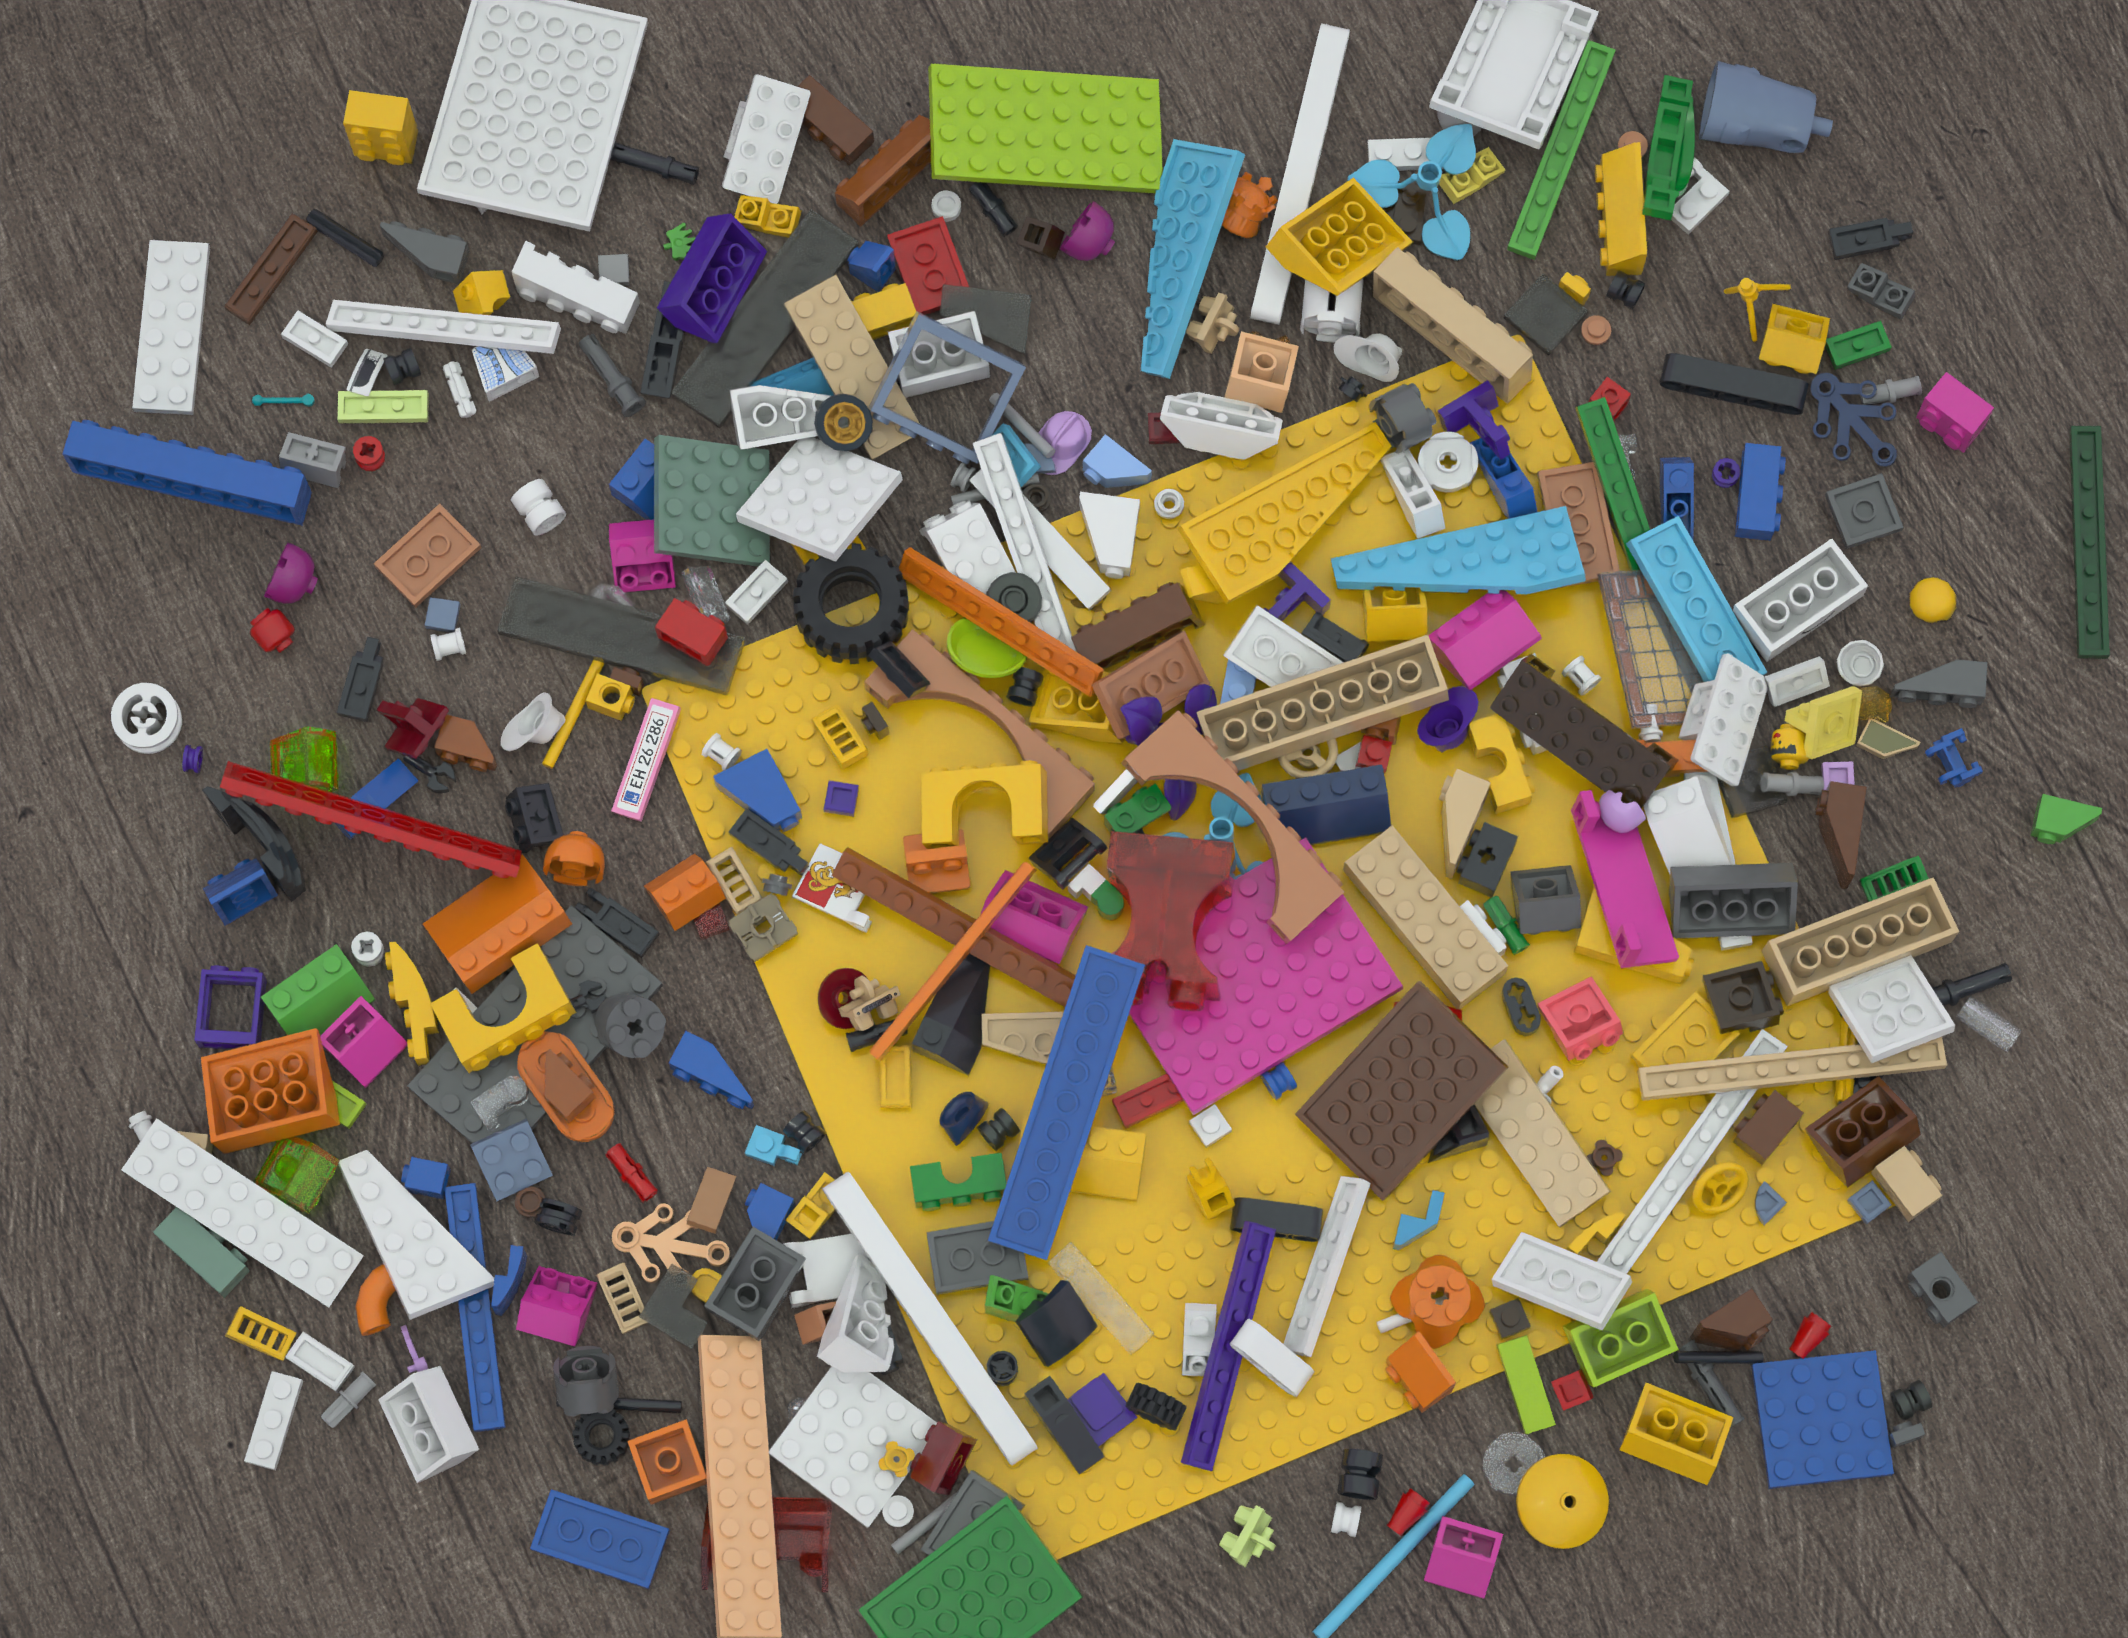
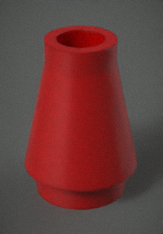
(1809, 1335)
(1408, 1511)

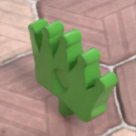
(679, 241)

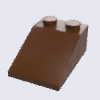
(1840, 825)

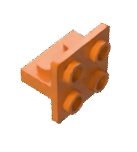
(936, 868)

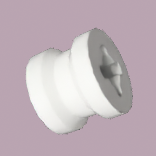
(372, 953)
(1346, 1519)

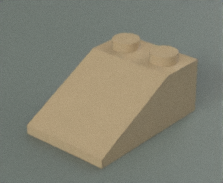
(1462, 803)

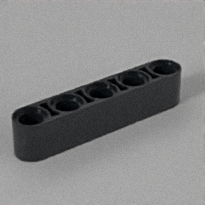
(1734, 384)

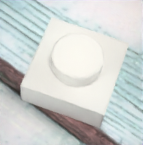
(1210, 1126)

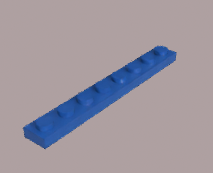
(476, 1315)

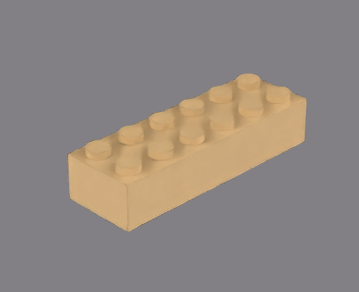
(1452, 324)
(1425, 917)
(1860, 940)

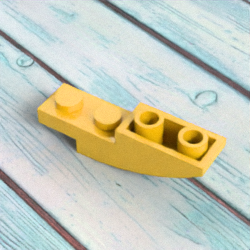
(411, 992)

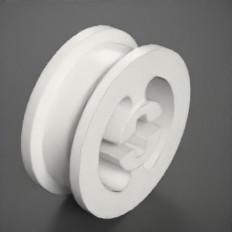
(142, 701)

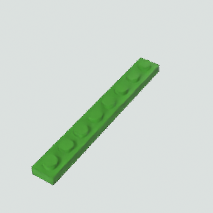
(1561, 150)

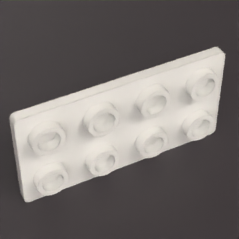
(764, 138)
(1724, 718)

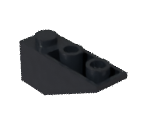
(1063, 1424)

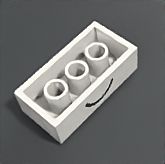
(1799, 600)

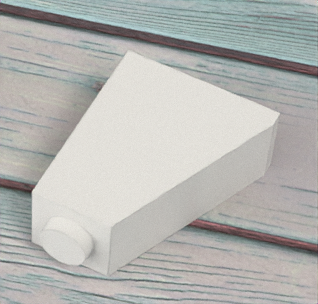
(1111, 530)

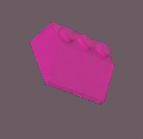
(1483, 638)
(1038, 919)

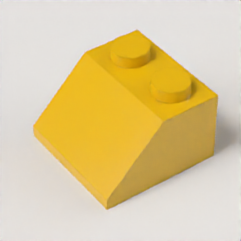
(1794, 339)
(1394, 614)

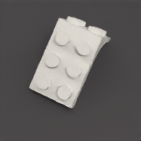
(968, 545)

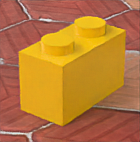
(885, 310)

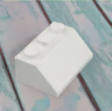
(937, 363)
(428, 1423)

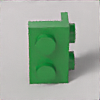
(1137, 812)

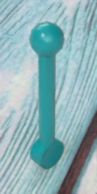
(307, 400)

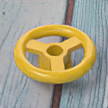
(1718, 1185)

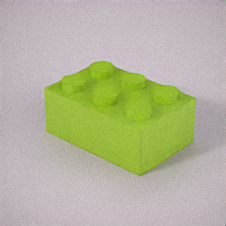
(1630, 1339)

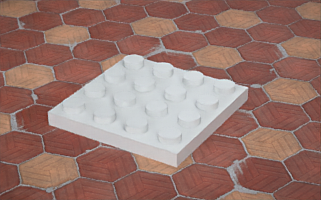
(819, 497)
(843, 1436)

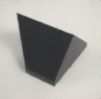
(1465, 1136)

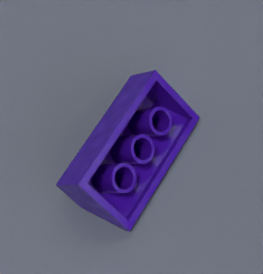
(712, 278)

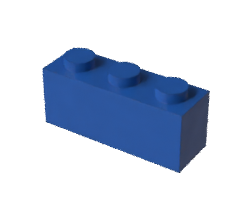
(1759, 491)

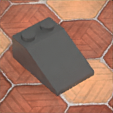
(755, 1284)

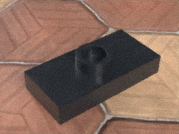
(899, 669)

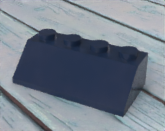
(1332, 804)

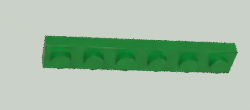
(1613, 473)

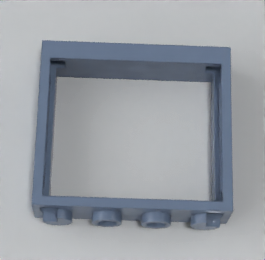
(964, 342)

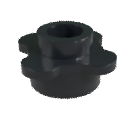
(1352, 388)

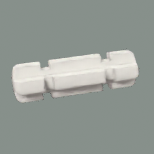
(459, 389)

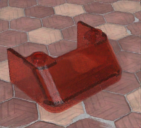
(801, 1535)

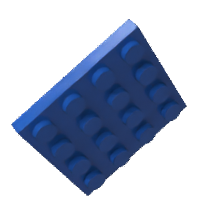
(1822, 1419)

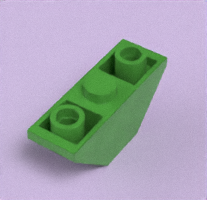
(1009, 1299)

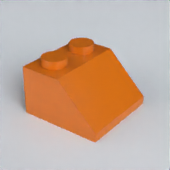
(685, 891)
(1419, 1373)

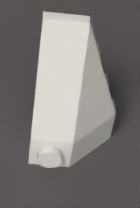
(774, 415)

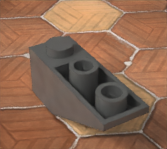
(436, 255)
(1954, 682)

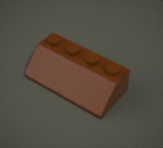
(886, 172)

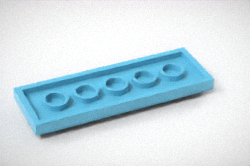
(1691, 598)

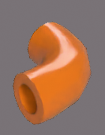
(373, 1301)

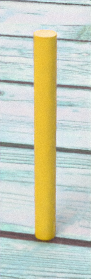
(572, 715)

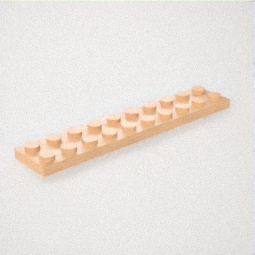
(739, 1487)

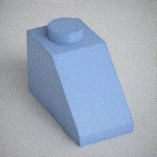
(1114, 466)

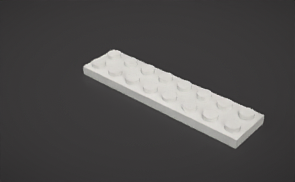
(242, 1212)

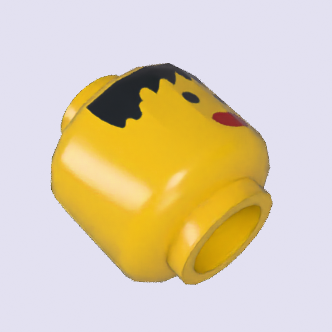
(1788, 747)

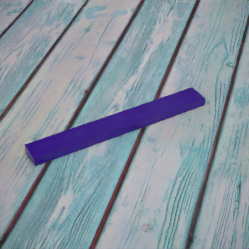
(1223, 1360)

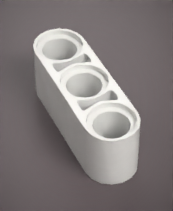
(1272, 1357)

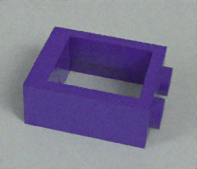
(229, 1039)

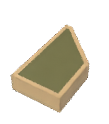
(1884, 740)

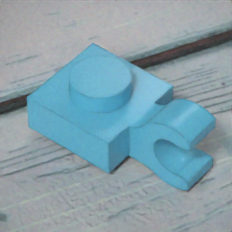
(768, 1146)

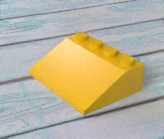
(1338, 229)

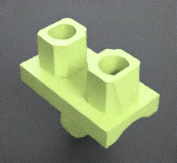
(1253, 1537)

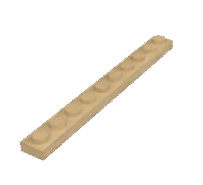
(1782, 1070)

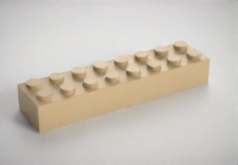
(1326, 704)

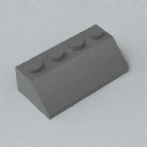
(1733, 900)

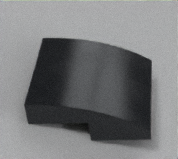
(1056, 1323)

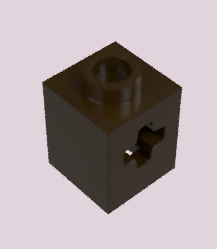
(1040, 237)

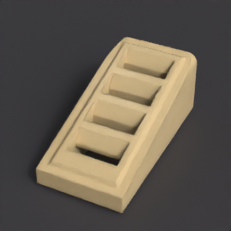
(743, 875)
(610, 1274)

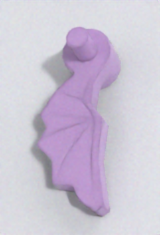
(419, 1363)

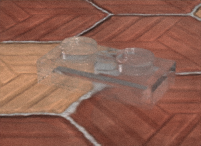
(705, 592)

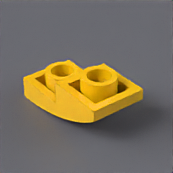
(767, 217)

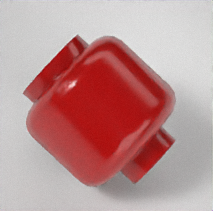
(272, 630)

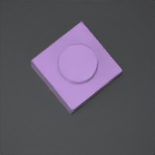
(1837, 772)

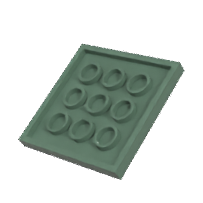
(698, 496)

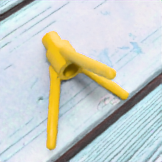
(1749, 293)

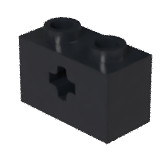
(1481, 876)

